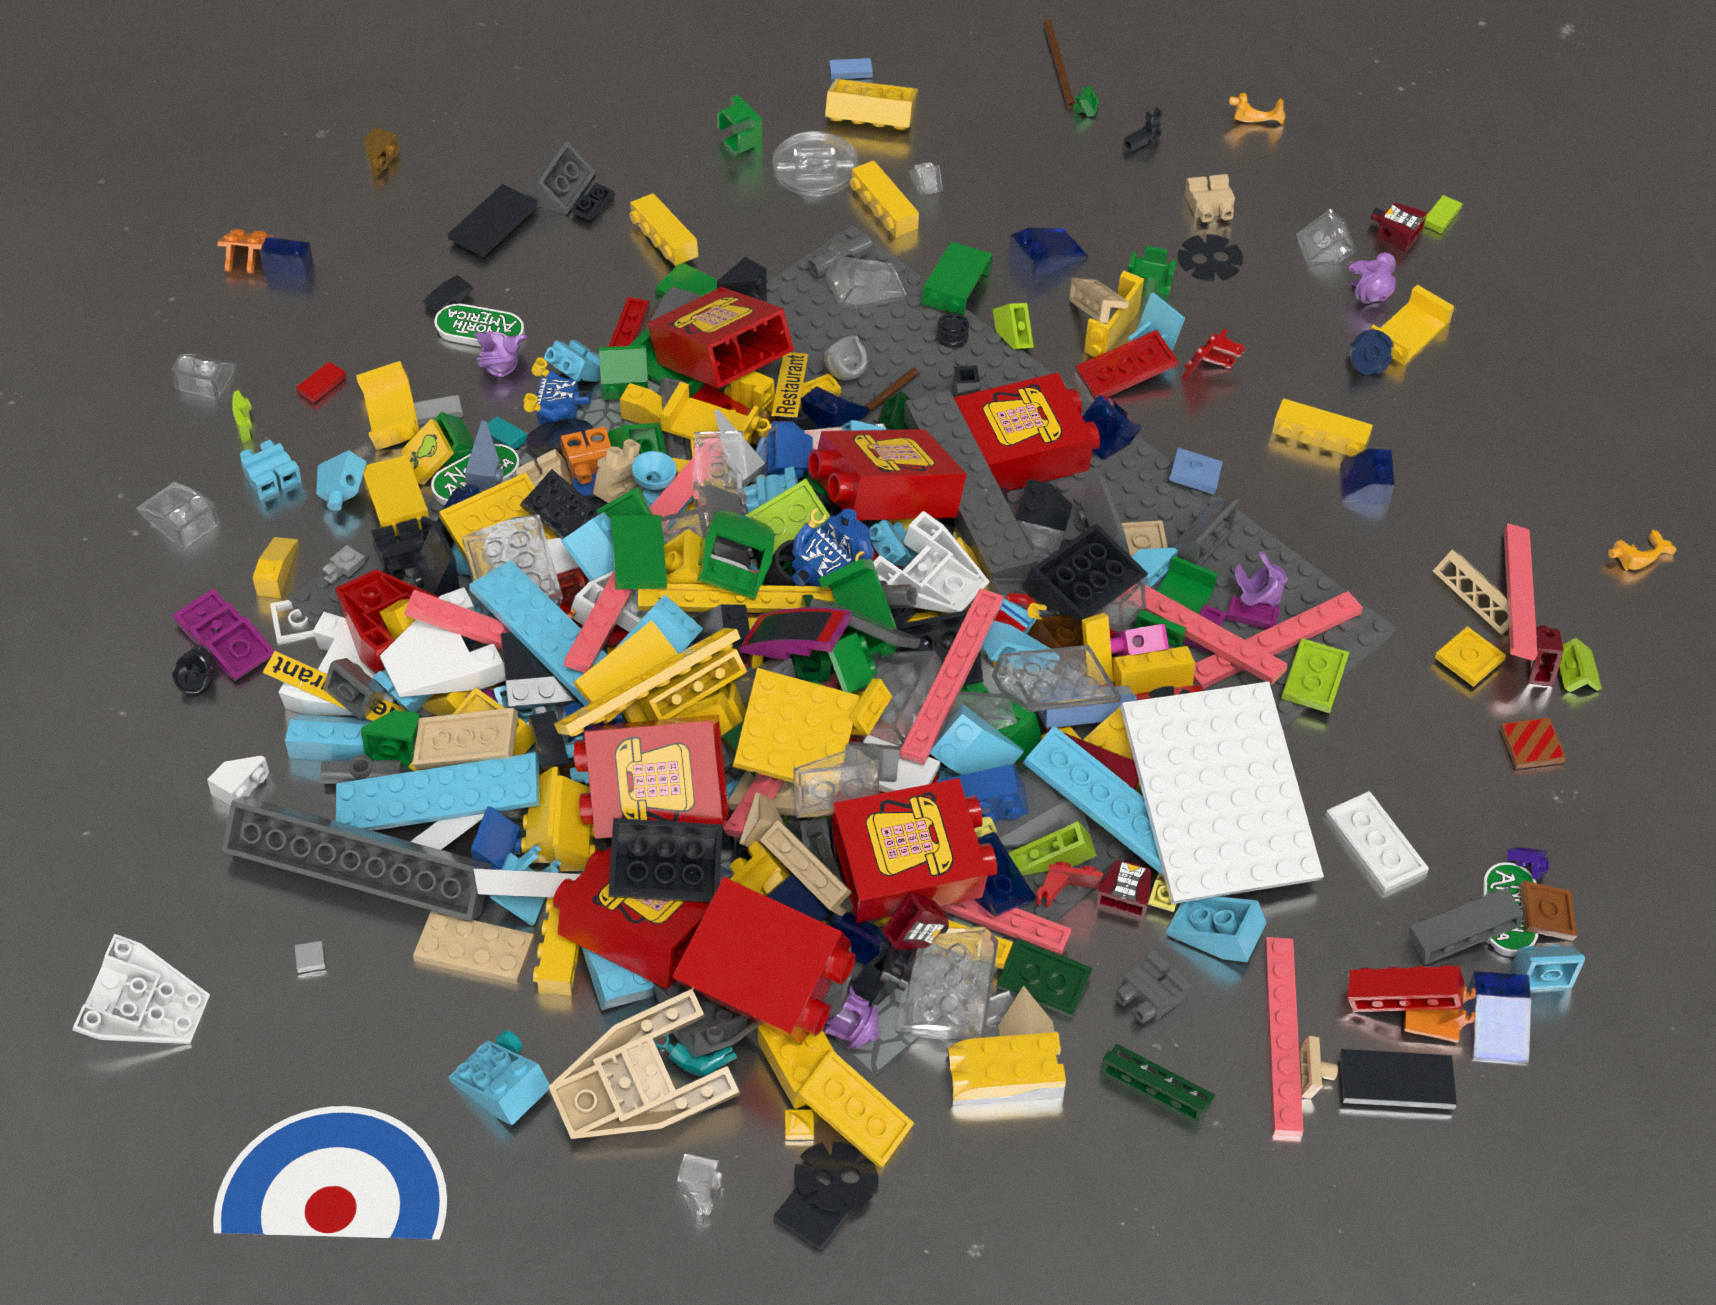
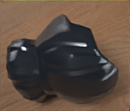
(193, 670)

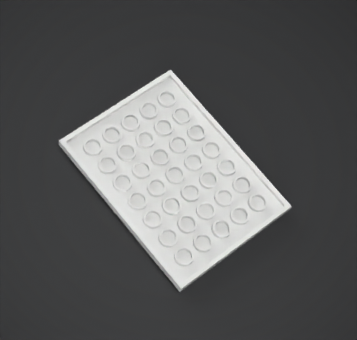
(1220, 792)

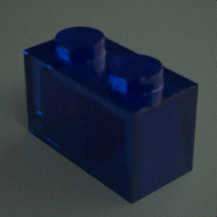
(286, 257)

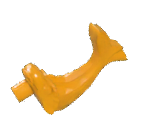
(1247, 114)
(1636, 559)

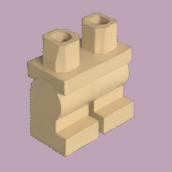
(1210, 197)
(546, 462)
(615, 471)

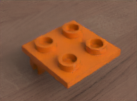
(238, 237)
(1439, 1023)

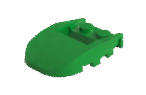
(742, 531)

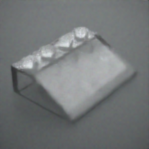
(516, 540)
(1054, 678)
(909, 682)
(950, 987)

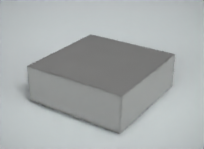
(309, 956)

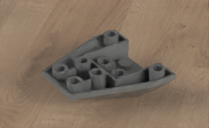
(1047, 812)
(716, 1031)

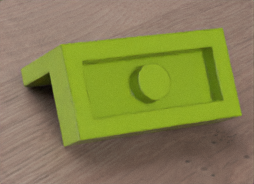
(1578, 666)

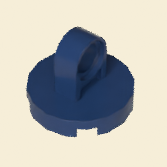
(1371, 352)

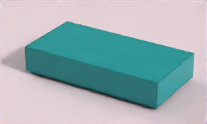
(506, 433)

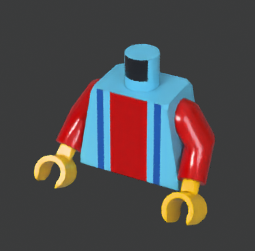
(1019, 611)

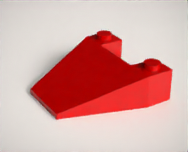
(361, 605)

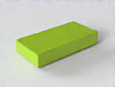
(1442, 214)

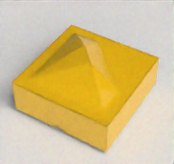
(799, 1125)

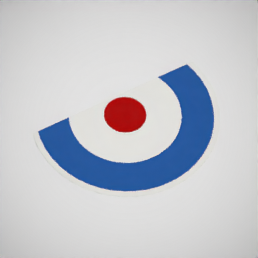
(335, 1177)

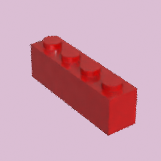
(1406, 989)

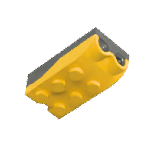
(1005, 1069)

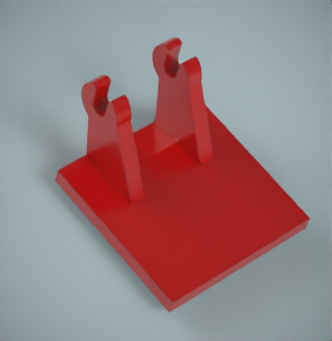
(1214, 353)
(1063, 874)

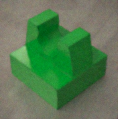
(1086, 102)

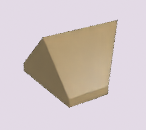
(760, 819)
(1025, 1017)

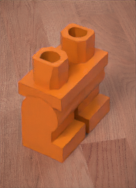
(583, 458)

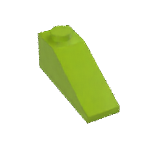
(1068, 845)

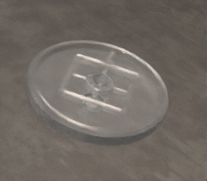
(814, 163)

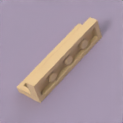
(1095, 298)
(1480, 581)
(806, 867)

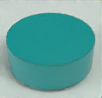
(509, 1041)

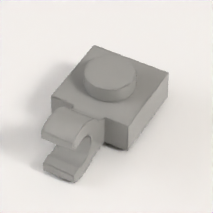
(344, 562)

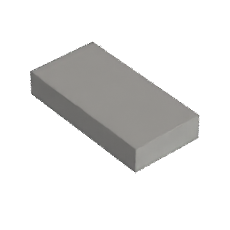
(431, 408)

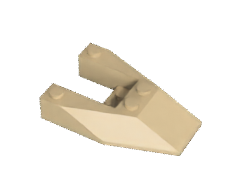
(624, 1083)

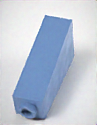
(1085, 714)

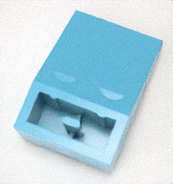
(501, 1081)

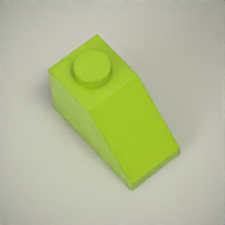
(1013, 325)

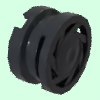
(953, 331)

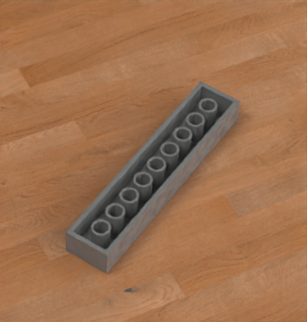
(983, 511)
(354, 857)

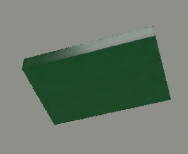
(1047, 976)

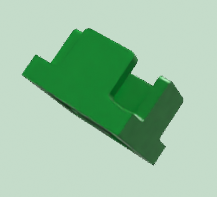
(745, 125)
(1155, 270)

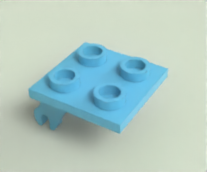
(1159, 317)
(524, 906)

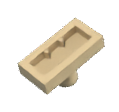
(1312, 1068)

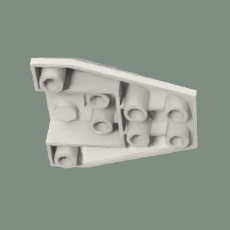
(140, 998)

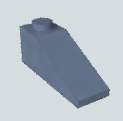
(483, 463)

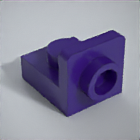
(1527, 856)

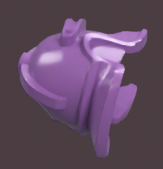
(1376, 278)
(499, 352)
(1265, 584)
(856, 1022)

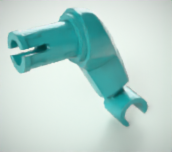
(700, 1065)

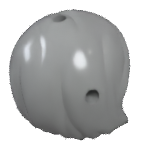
(846, 358)

